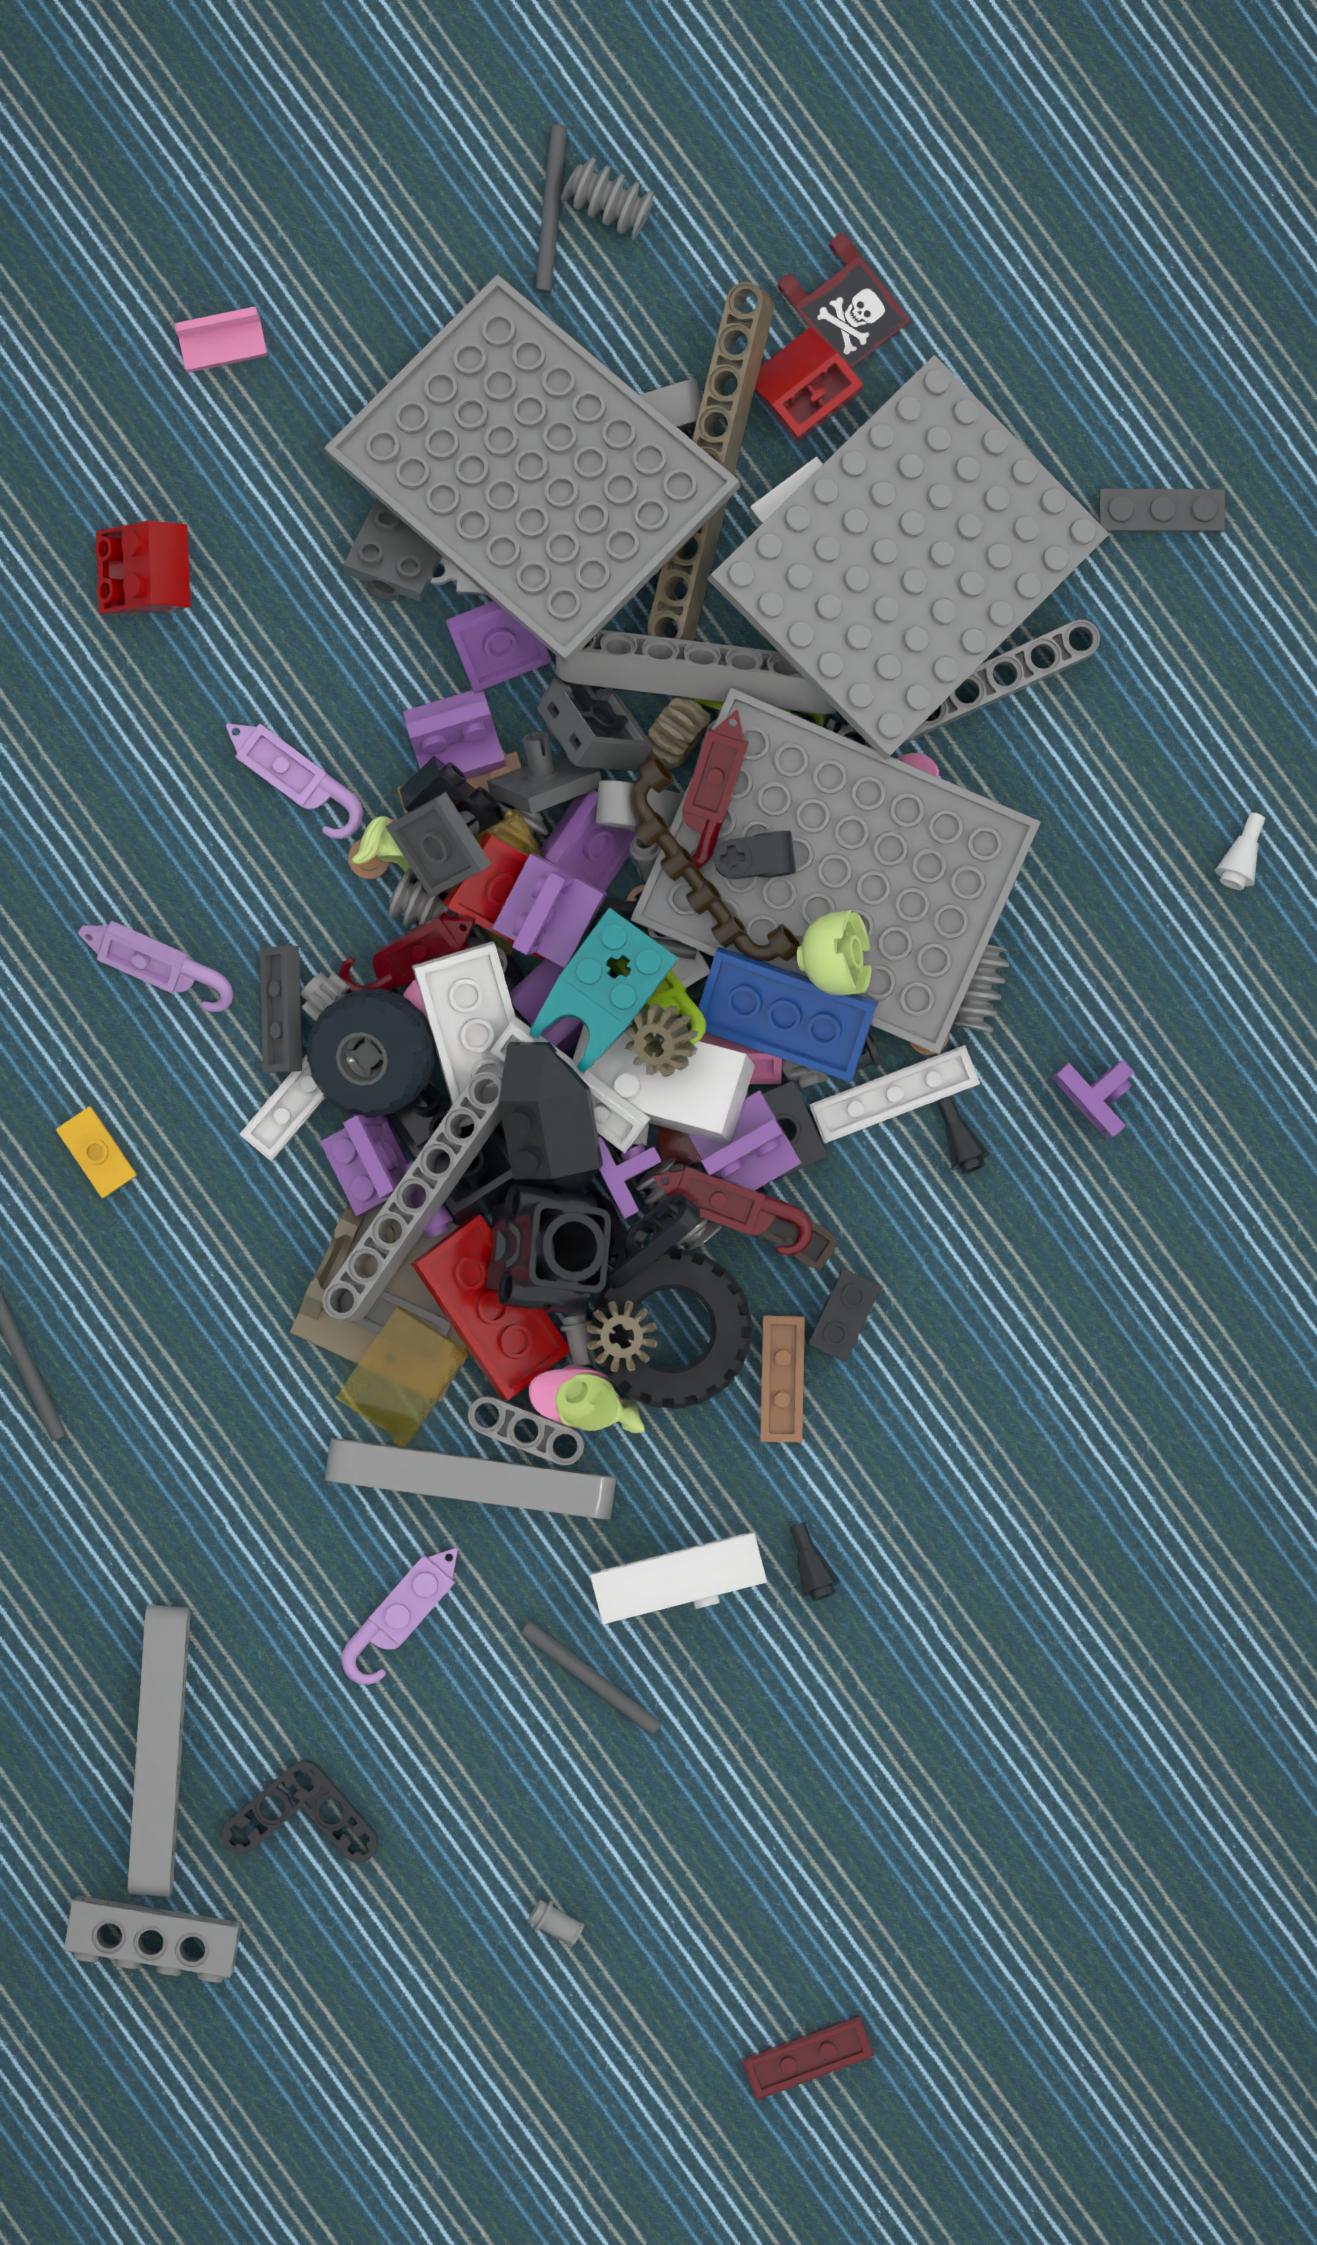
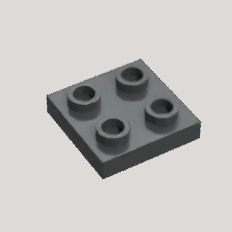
(391, 557)

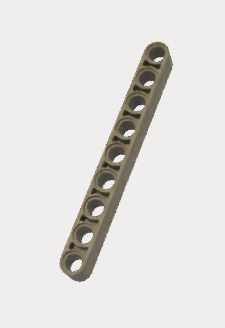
(723, 448)

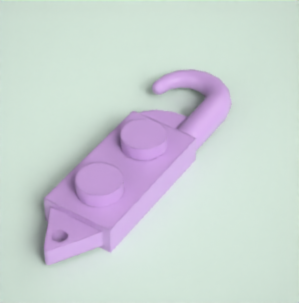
(294, 774)
(154, 962)
(401, 1612)

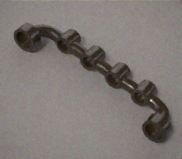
(680, 863)

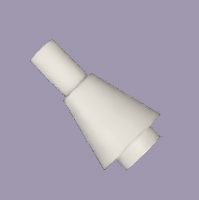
(1239, 863)

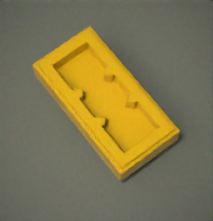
(96, 1152)

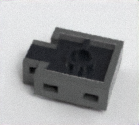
(593, 727)

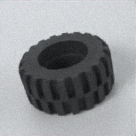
(728, 1341)

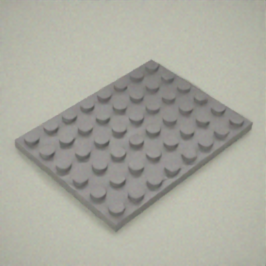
(532, 468)
(908, 557)
(868, 837)

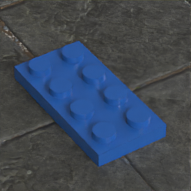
(785, 1014)

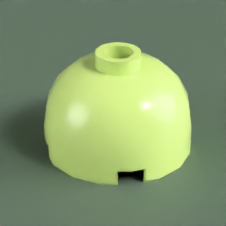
(834, 954)

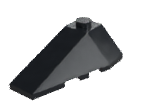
(487, 1176)

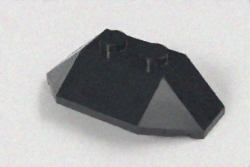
(547, 1119)

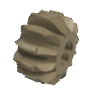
(678, 731)
(646, 1034)
(615, 1348)

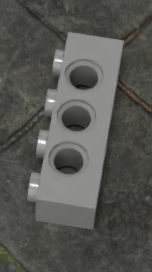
(217, 1934)

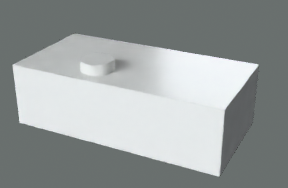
(697, 1100)
(679, 1578)

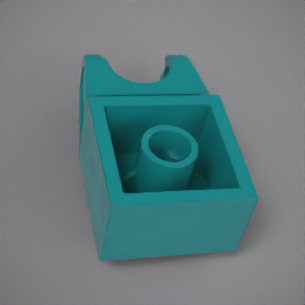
(599, 1000)

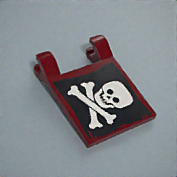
(850, 308)

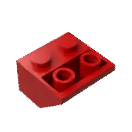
(806, 385)
(143, 568)

